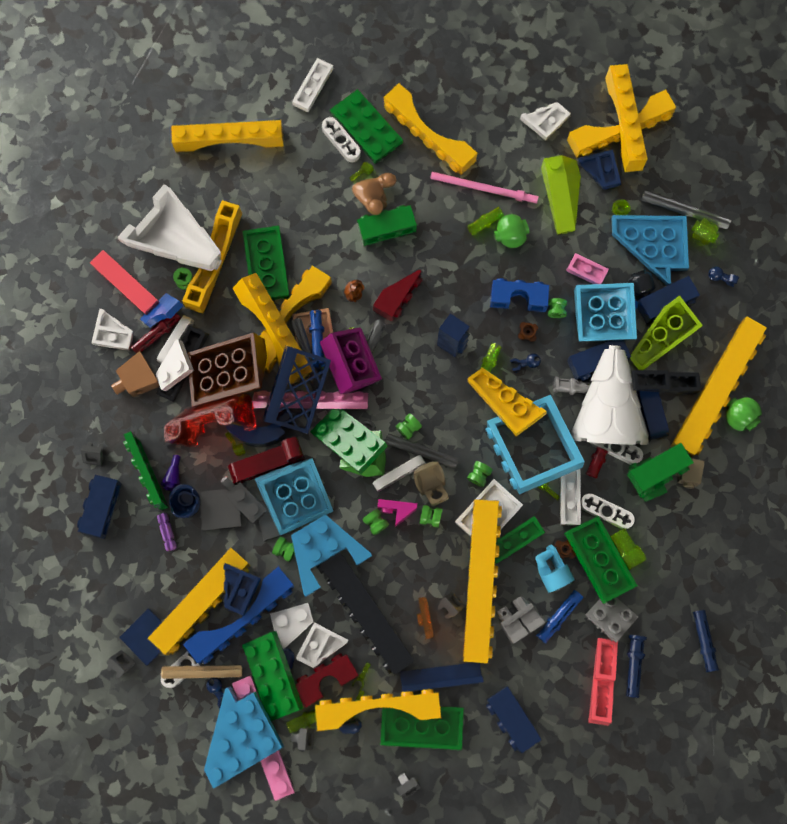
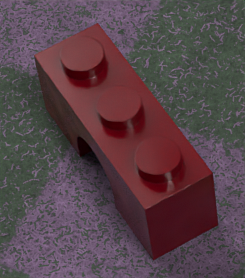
(309, 687)

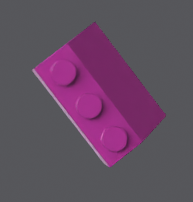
(350, 360)

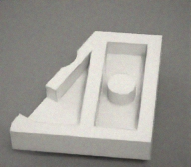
(546, 119)
(111, 333)
(174, 367)
(291, 623)
(319, 645)

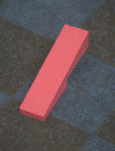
(124, 282)
(603, 682)

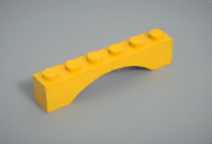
(261, 133)
(589, 138)
(632, 143)
(454, 152)
(223, 231)
(311, 288)
(257, 299)
(334, 715)

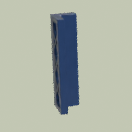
(441, 677)

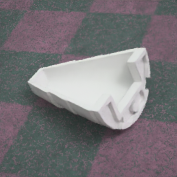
(173, 234)
(611, 406)

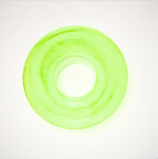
(621, 203)

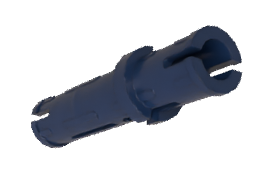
(704, 635)

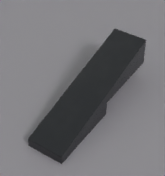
(192, 340)
(666, 381)

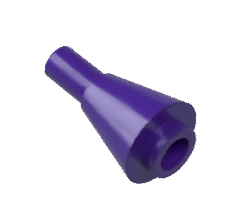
(171, 477)

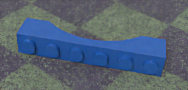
(206, 643)

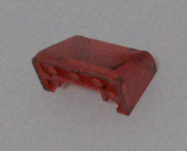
(190, 423)

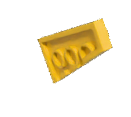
(510, 406)

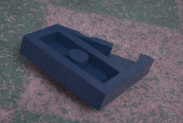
(602, 169)
(239, 589)

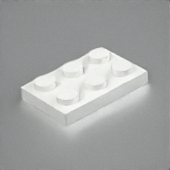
(492, 492)

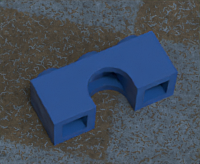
(534, 293)

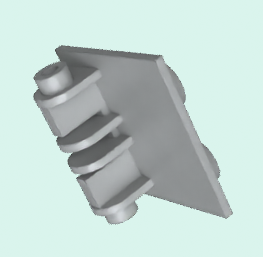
(612, 618)

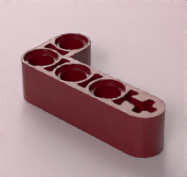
(262, 463)

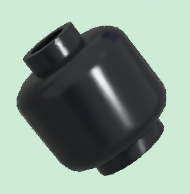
(643, 283)

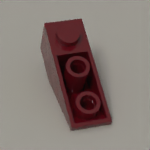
(392, 298)

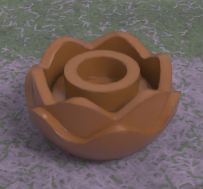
(354, 290)

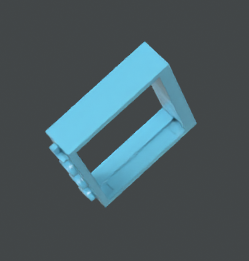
(569, 444)

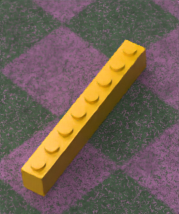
(719, 385)
(480, 581)

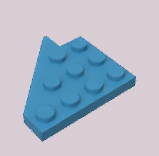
(655, 242)
(240, 737)

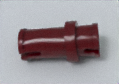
(597, 462)

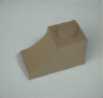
(693, 476)

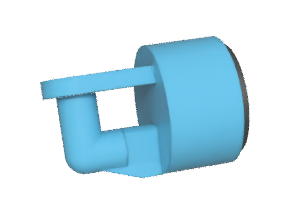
(559, 577)

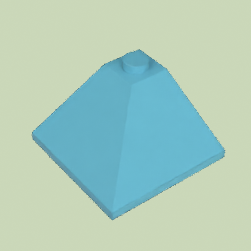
(605, 312)
(307, 491)

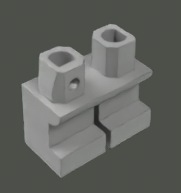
(526, 614)

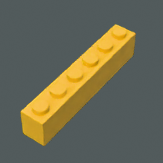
(195, 605)

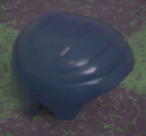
(184, 501)

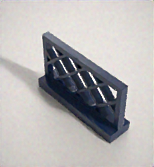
(280, 384)

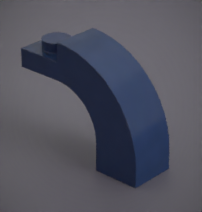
(261, 436)

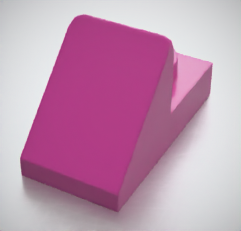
(403, 509)

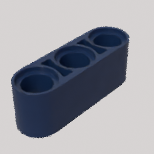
(653, 414)

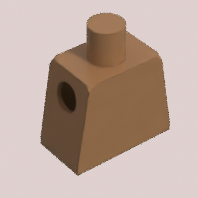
(135, 377)

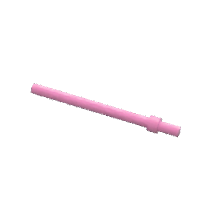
(519, 195)

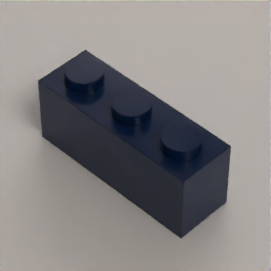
(653, 304)
(453, 336)
(585, 362)
(99, 506)
(512, 720)

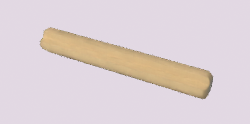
(212, 671)

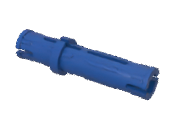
(317, 335)
(554, 623)

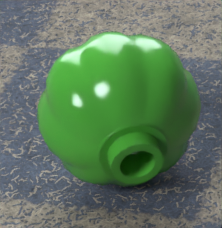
(512, 231)
(743, 413)

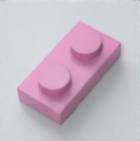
(587, 269)

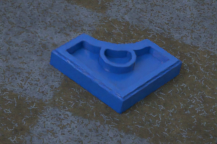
(166, 308)

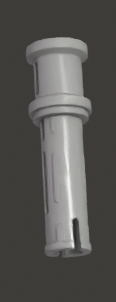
(570, 386)

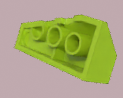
(562, 187)
(668, 330)

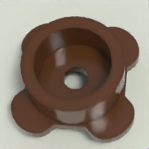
(528, 327)
(569, 553)

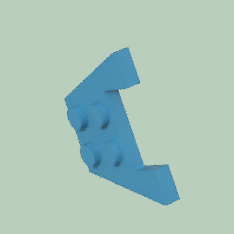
(317, 544)

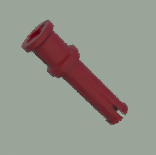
(163, 326)

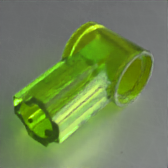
(630, 553)

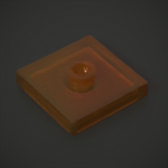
(424, 618)

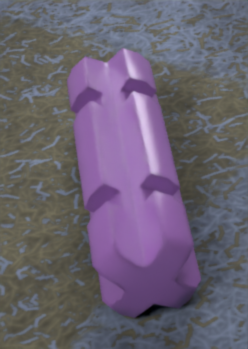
(166, 531)

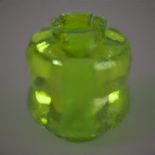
(705, 231)

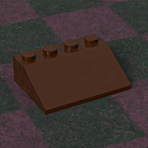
(227, 369)

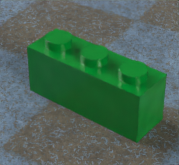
(386, 225)
(660, 469)

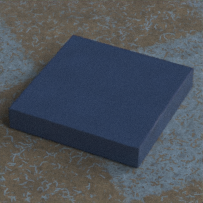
(137, 637)

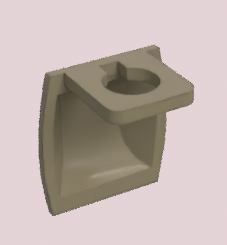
(431, 478)

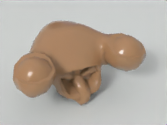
(371, 192)

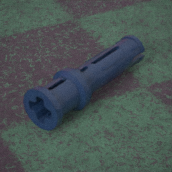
(635, 655)

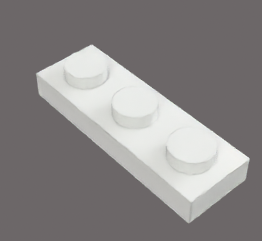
(312, 85)
(570, 499)

